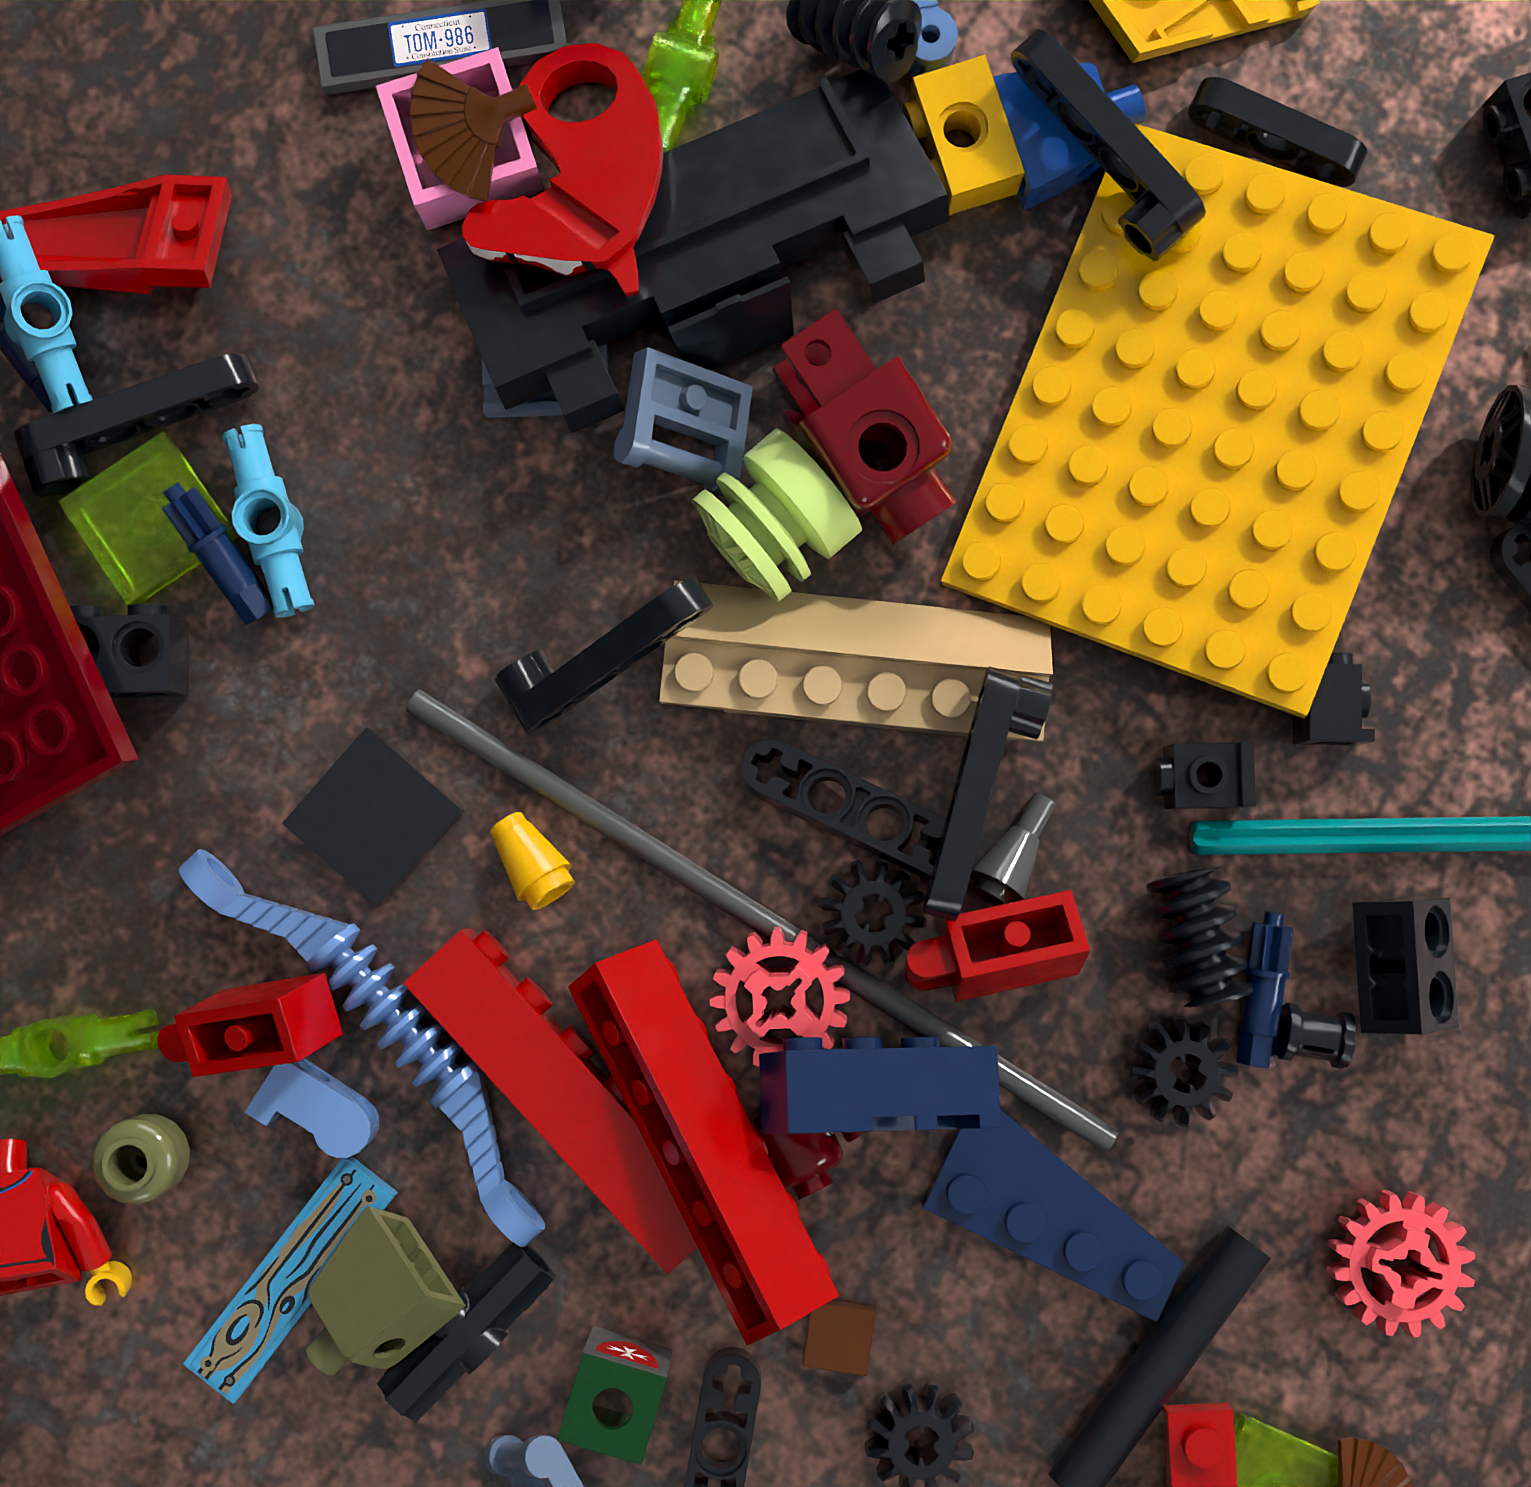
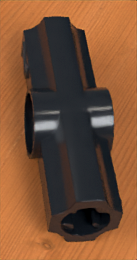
(472, 1335)

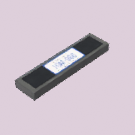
(393, 46)

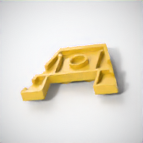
(1167, 26)

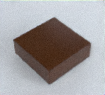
(839, 1337)

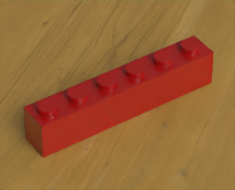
(552, 1084)
(703, 1141)

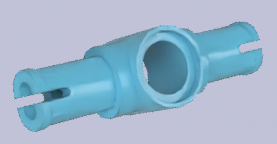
(49, 347)
(256, 492)

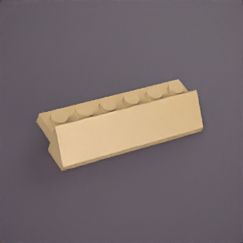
(847, 660)

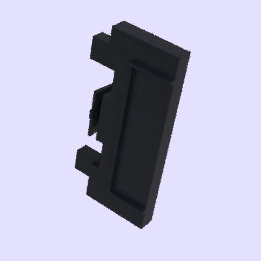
(714, 247)

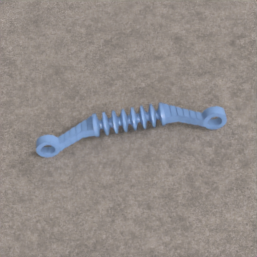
(460, 1087)

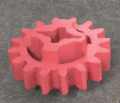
(759, 975)
(1402, 1237)

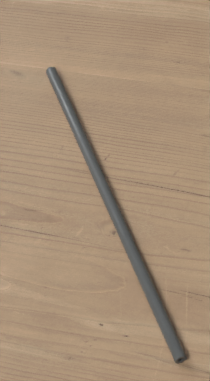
(745, 909)

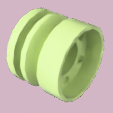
(772, 519)

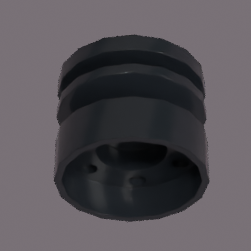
(1504, 459)

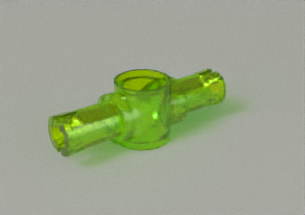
(682, 65)
(88, 1039)

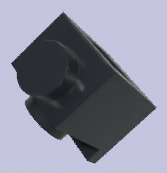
(1337, 707)
(1233, 776)

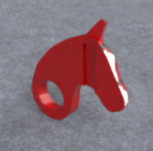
(604, 178)

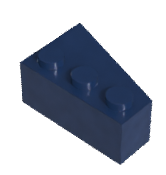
(878, 1086)

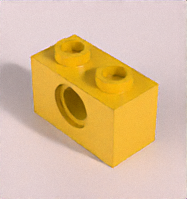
(967, 100)

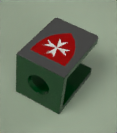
(622, 1364)

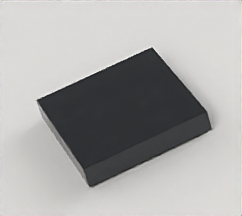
(373, 817)

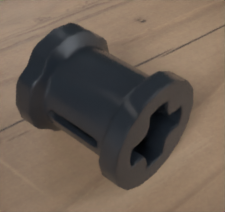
(1316, 1036)

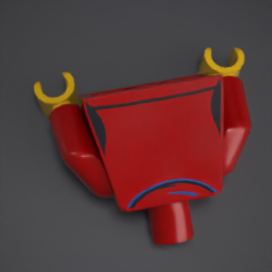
(49, 1232)

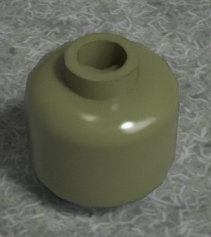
(121, 1161)

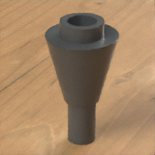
(1007, 866)

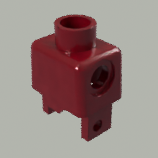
(853, 403)

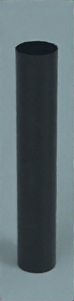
(1160, 1363)

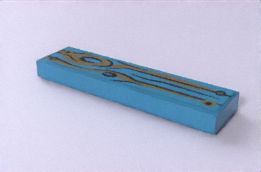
(279, 1287)

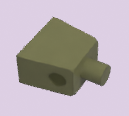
(379, 1295)

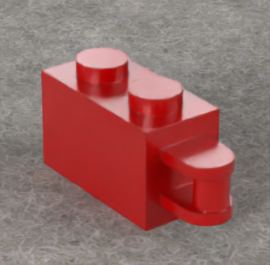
(1002, 948)
(253, 1026)

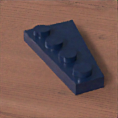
(1043, 1210)

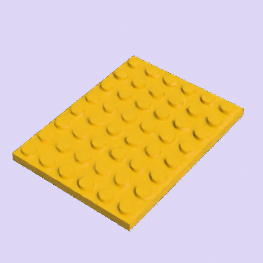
(1220, 424)

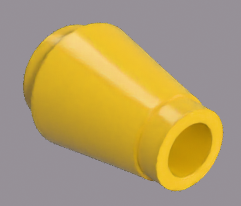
(531, 862)

